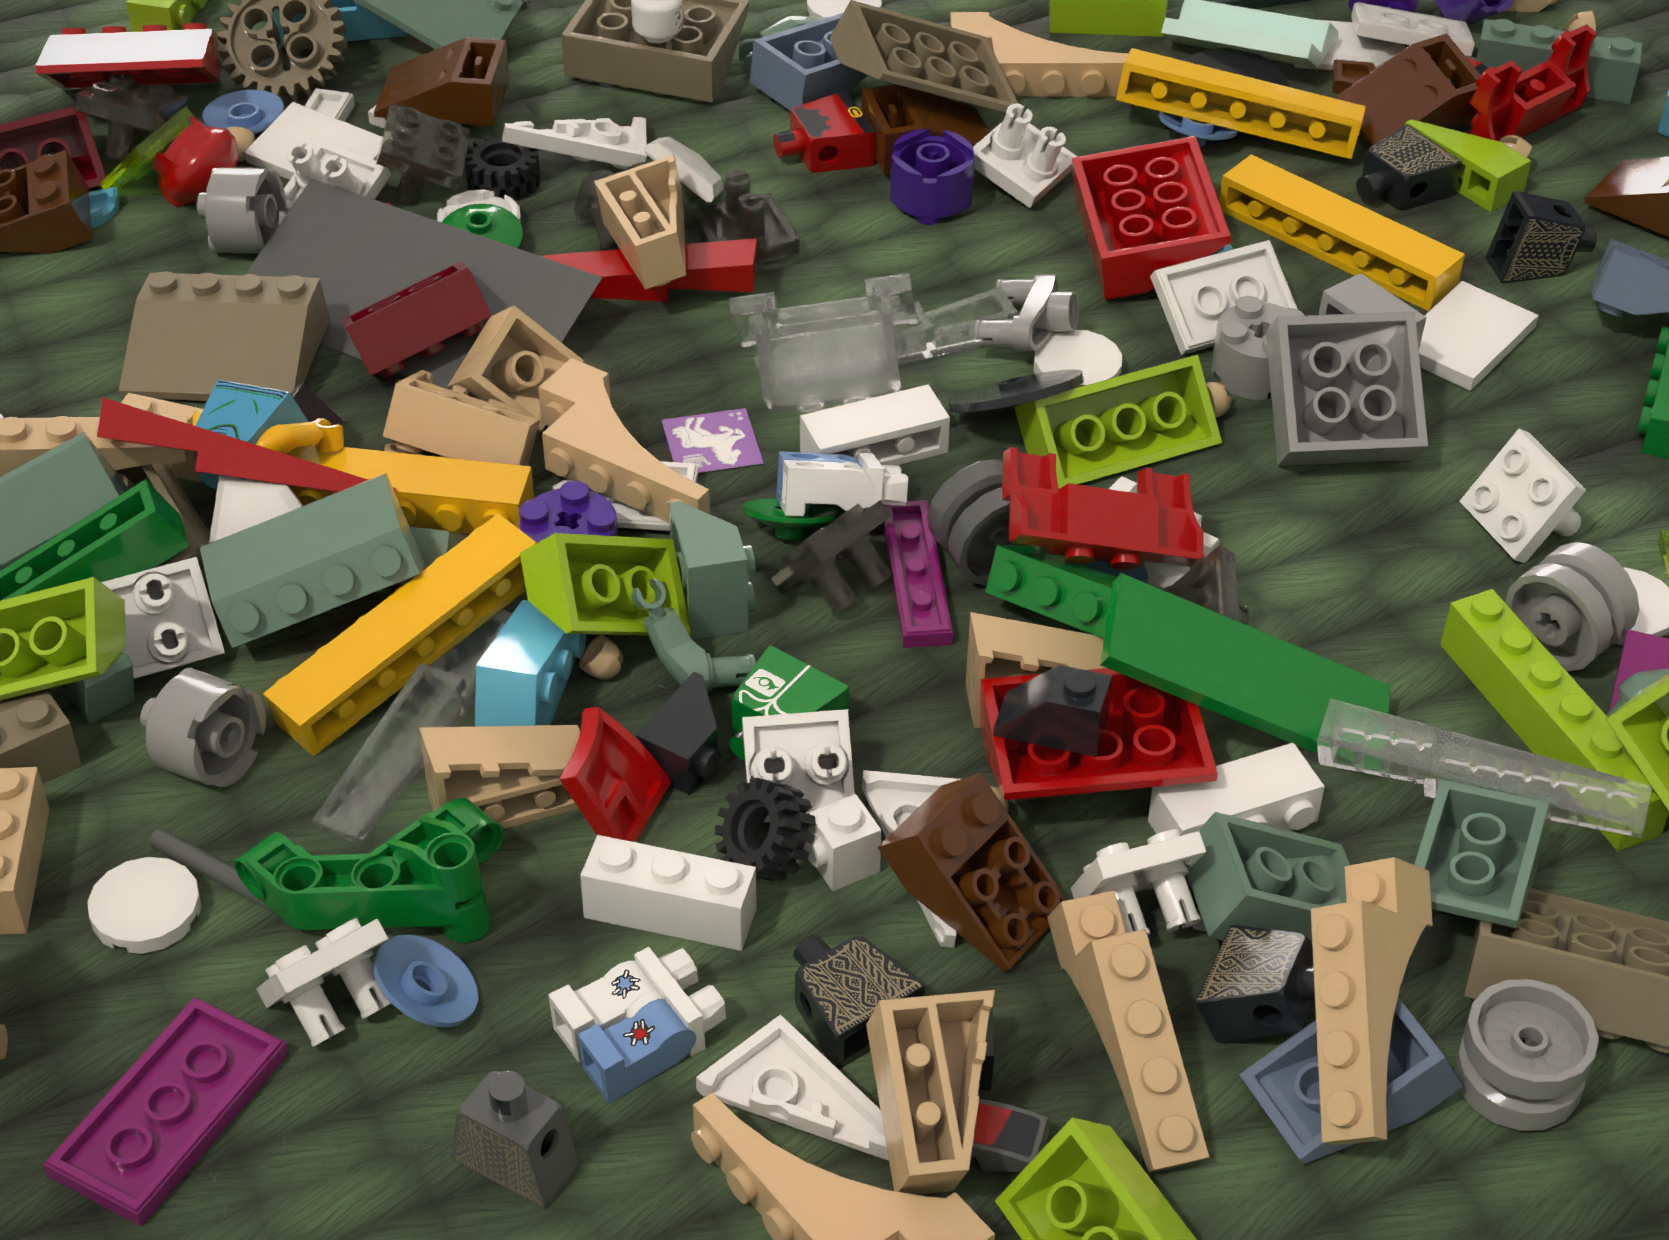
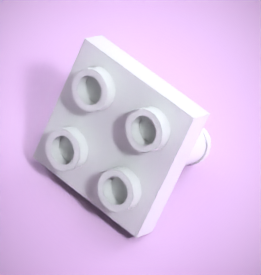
(1023, 157)
(335, 167)
(1524, 497)
(167, 617)
(802, 751)
(1156, 866)
(300, 973)

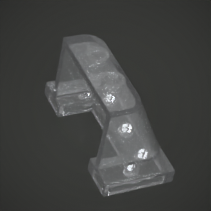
(828, 348)

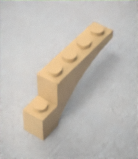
(1043, 66)
(30, 437)
(595, 448)
(1357, 981)
(1131, 1014)
(813, 1203)

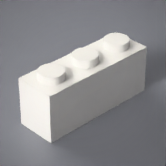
(891, 426)
(1263, 788)
(669, 892)

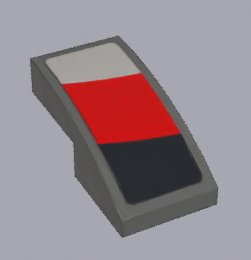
(1007, 1136)

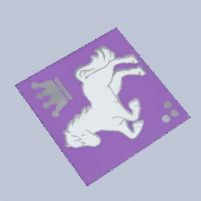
(713, 440)

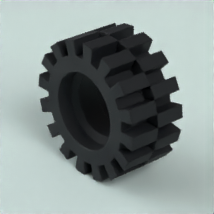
(502, 167)
(786, 830)

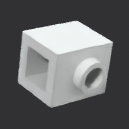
(844, 842)

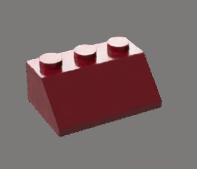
(48, 134)
(417, 319)

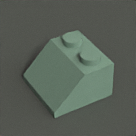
(712, 572)

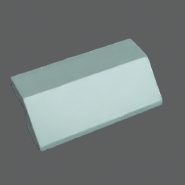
(1253, 31)

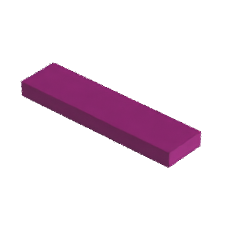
(916, 577)

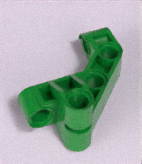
(412, 880)

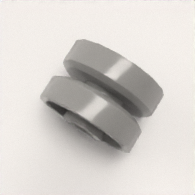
(1575, 603)
(1526, 1054)

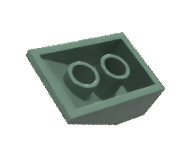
(1482, 851)
(1264, 876)

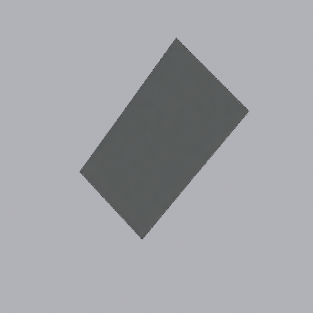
(376, 249)

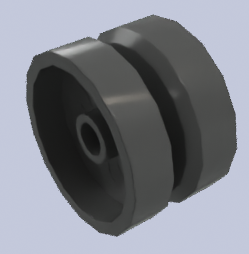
(972, 518)

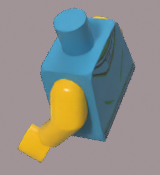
(264, 419)

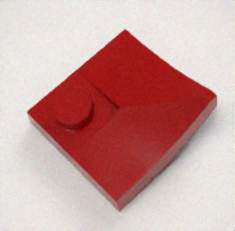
(613, 777)

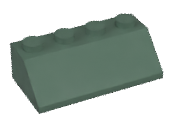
(447, 21)
(1611, 62)
(53, 495)
(310, 560)

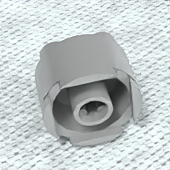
(241, 209)
(1241, 346)
(203, 728)

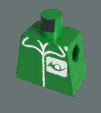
(783, 686)

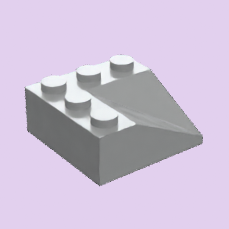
(1346, 388)

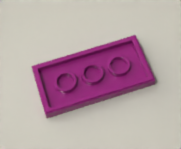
(166, 1111)

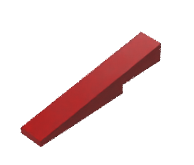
(708, 267)
(218, 452)

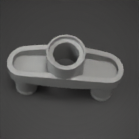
(1042, 314)

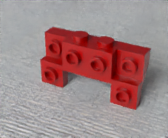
(1529, 100)
(1101, 522)

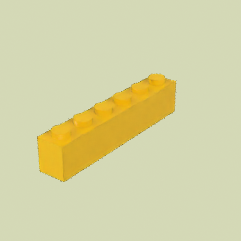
(1240, 103)
(1340, 232)
(433, 489)
(406, 629)

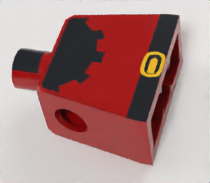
(828, 135)

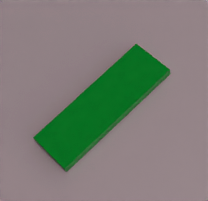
(1228, 664)

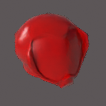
(190, 160)

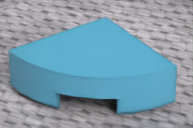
(101, 204)

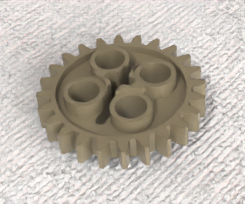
(247, 48)

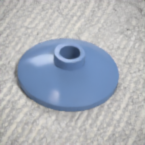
(244, 109)
(1202, 130)
(425, 980)

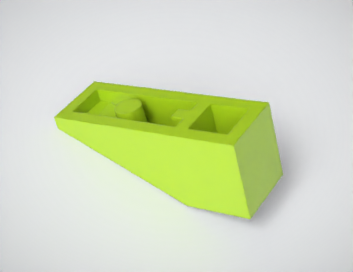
(1488, 166)

